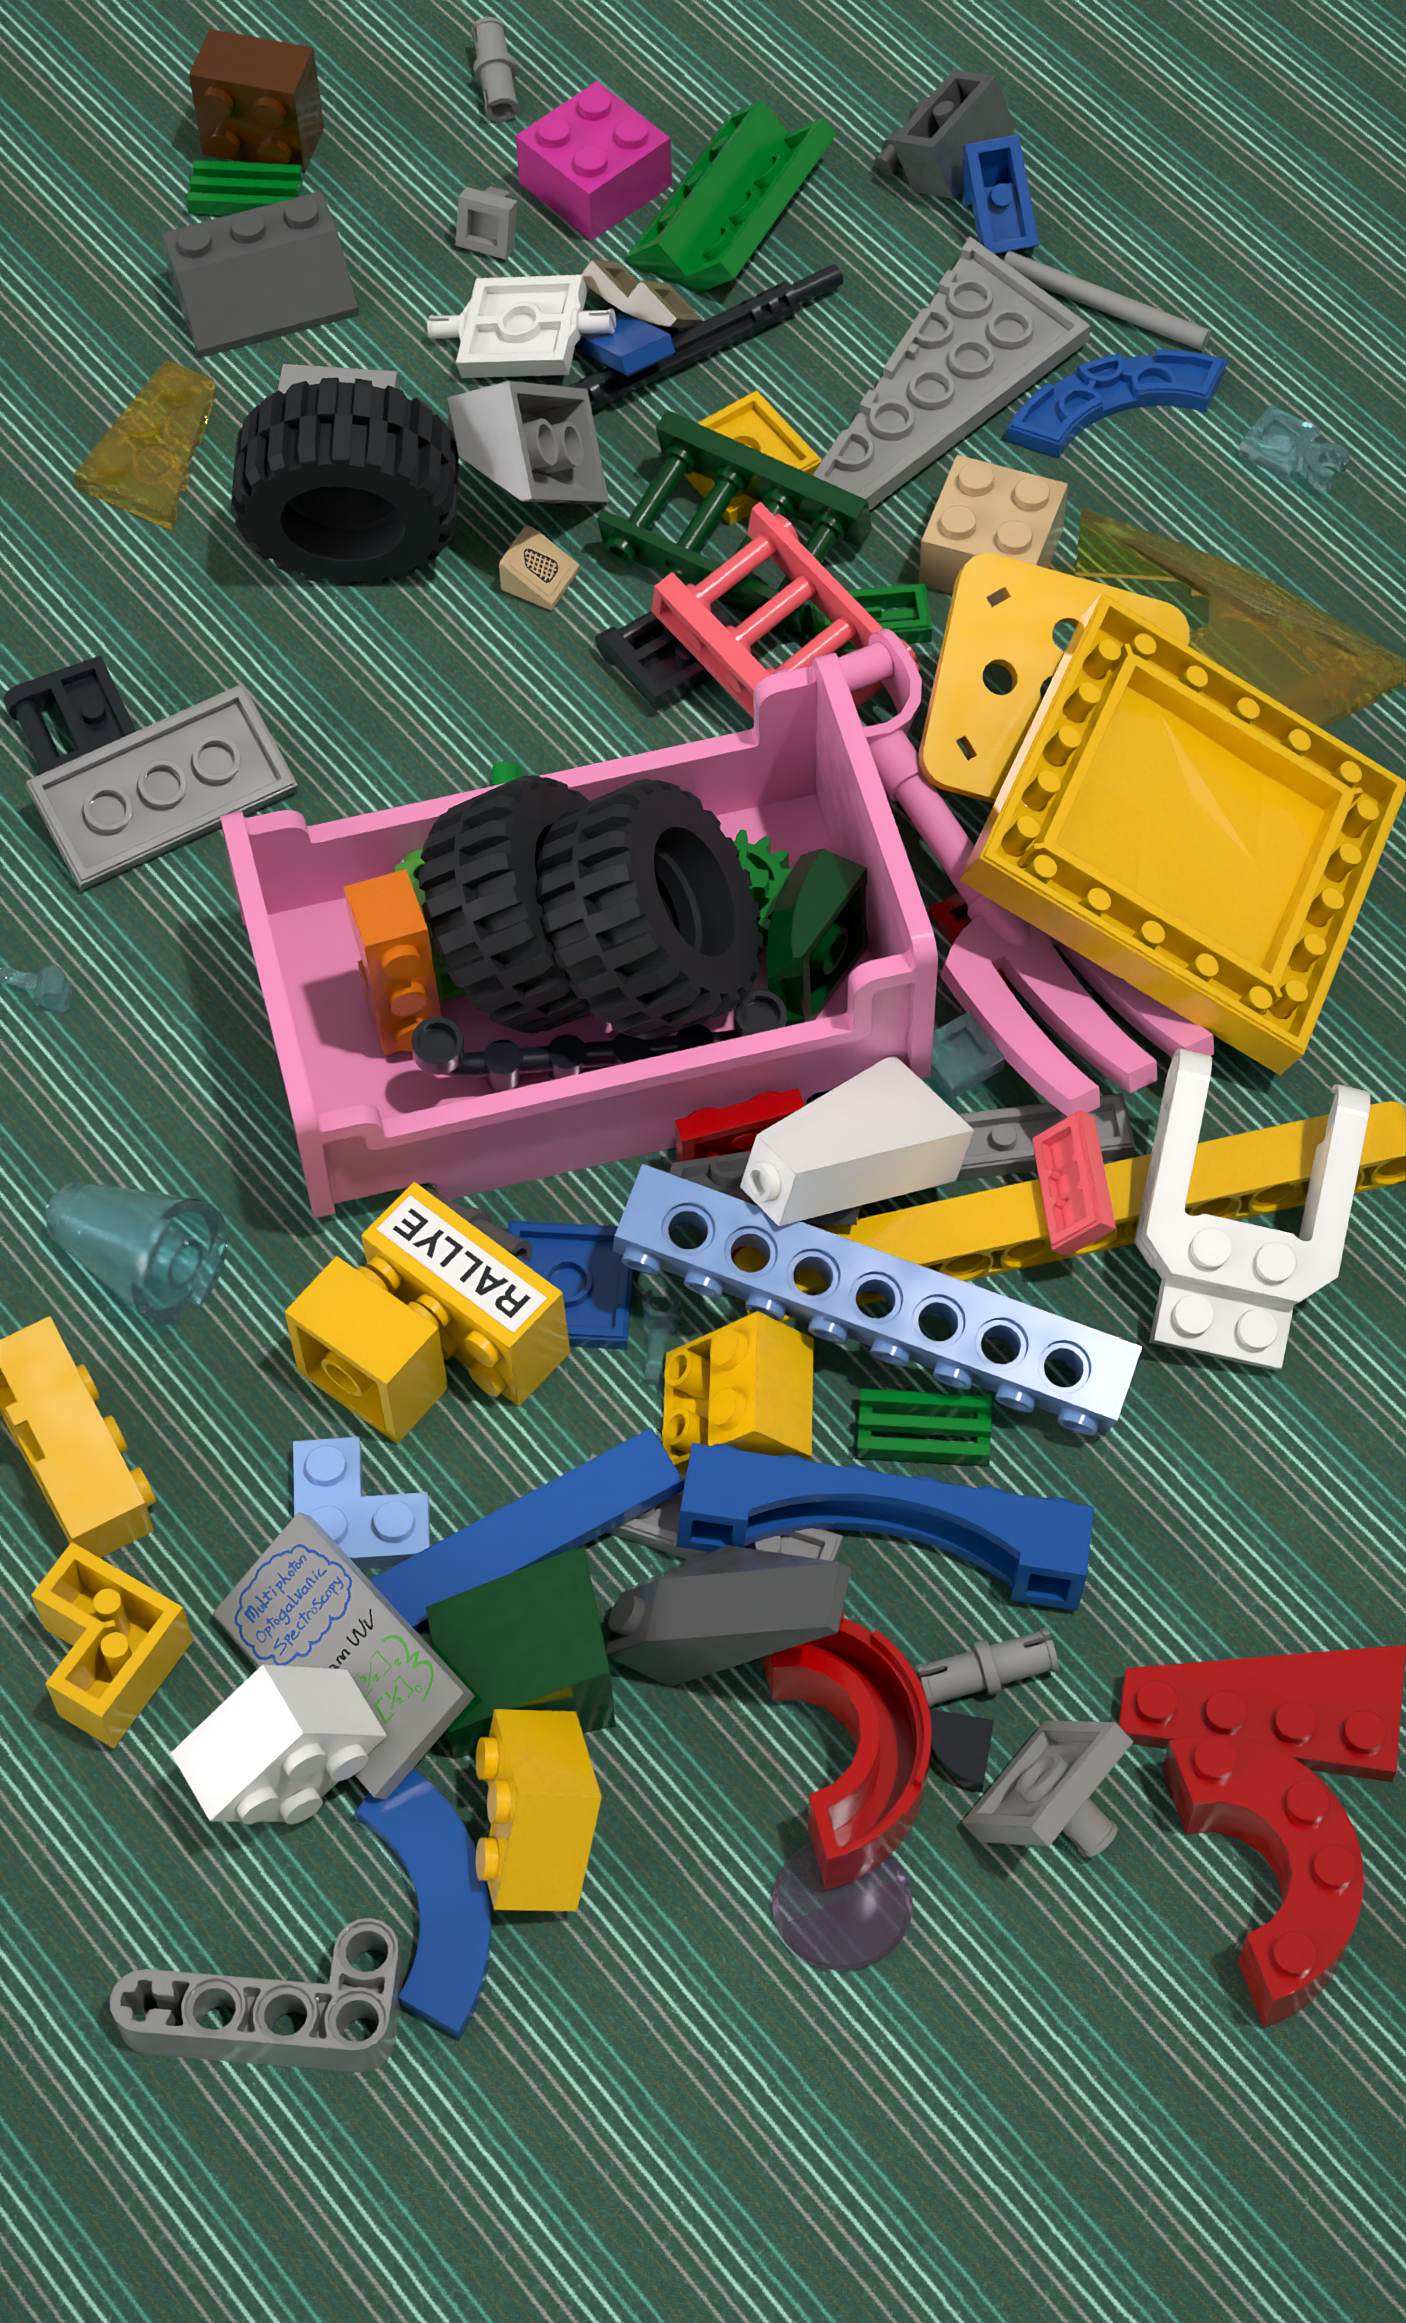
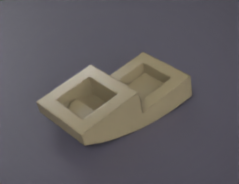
(644, 299)

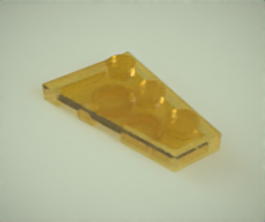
(150, 447)

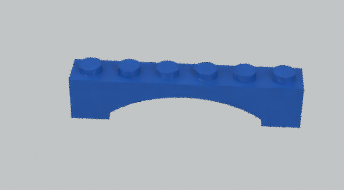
(1020, 1539)

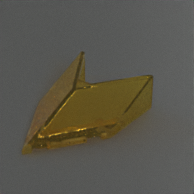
(1253, 623)

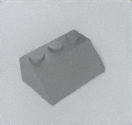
(531, 441)

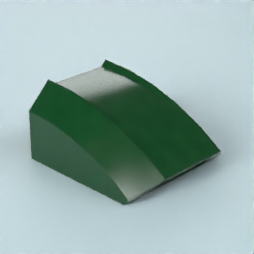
(816, 932)

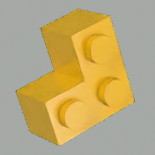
(120, 1638)
(539, 1810)

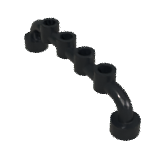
(440, 1046)

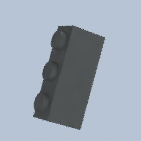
(259, 274)

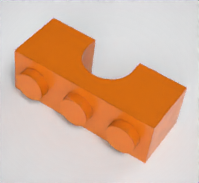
(395, 957)

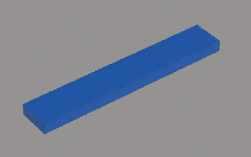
(535, 1526)

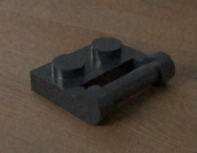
(662, 667)
(86, 704)

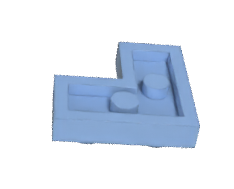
(367, 1528)

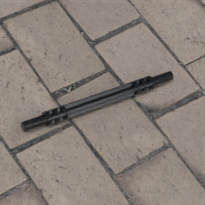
(714, 334)

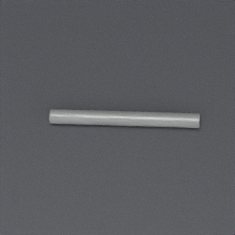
(1110, 302)

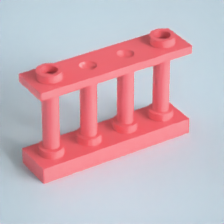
(727, 649)

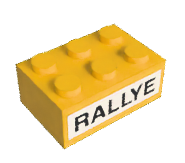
(487, 1302)

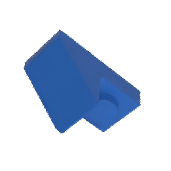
(999, 194)

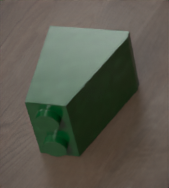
(525, 1647)

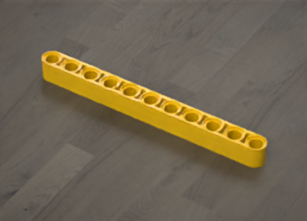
(1009, 1228)

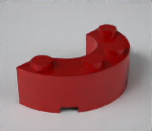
(886, 1712)
(1306, 1839)

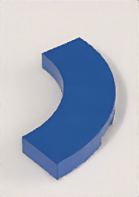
(1110, 386)
(451, 1901)

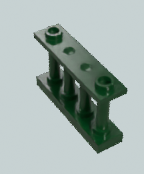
(735, 471)

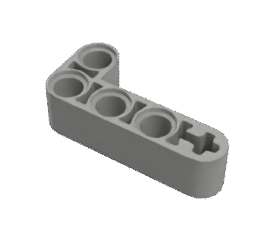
(262, 2001)

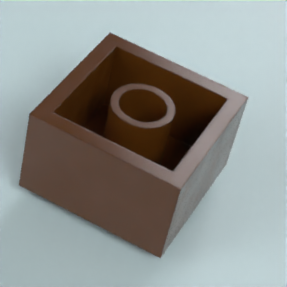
(256, 99)

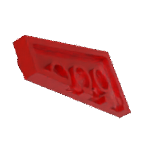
(1319, 1707)

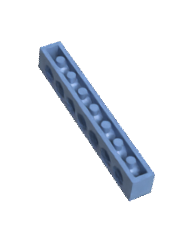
(1099, 1360)

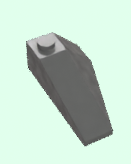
(725, 1612)

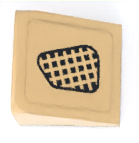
(536, 569)

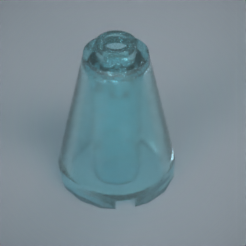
(141, 1244)

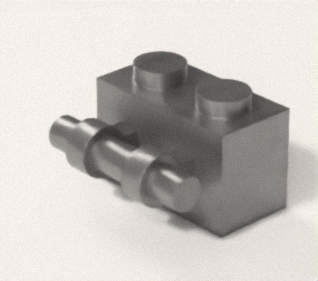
(931, 144)

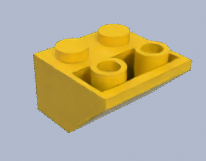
(740, 1389)

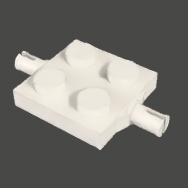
(521, 326)

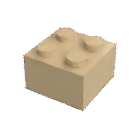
(990, 512)

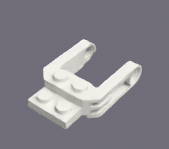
(1228, 1281)

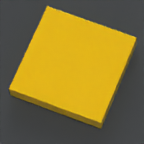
(763, 429)

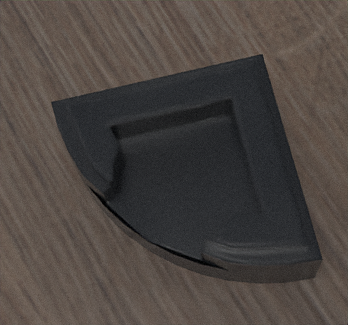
(961, 1746)

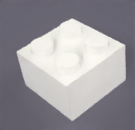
(279, 1745)

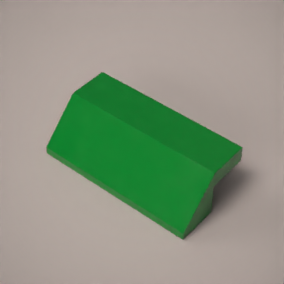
(729, 198)

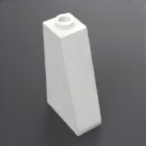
(857, 1147)

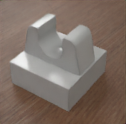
(487, 221)

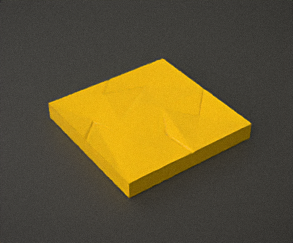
(1187, 834)

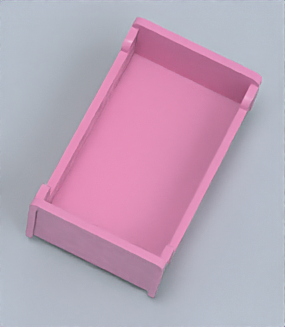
(384, 1123)

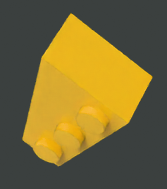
(69, 1443)

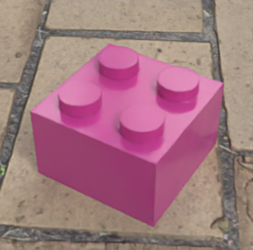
(594, 160)

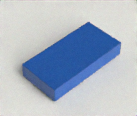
(631, 347)

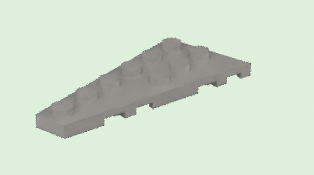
(953, 370)

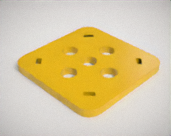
(1021, 640)

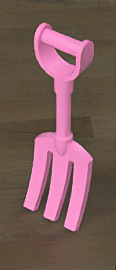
(1006, 941)

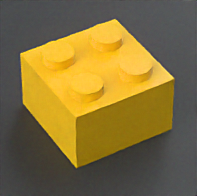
(368, 1348)

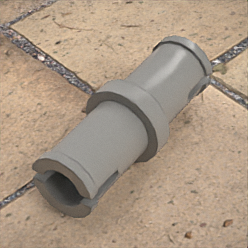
(494, 69)
(987, 1667)

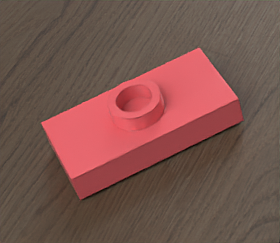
(1073, 1183)

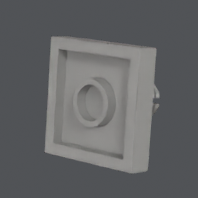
(1050, 1789)

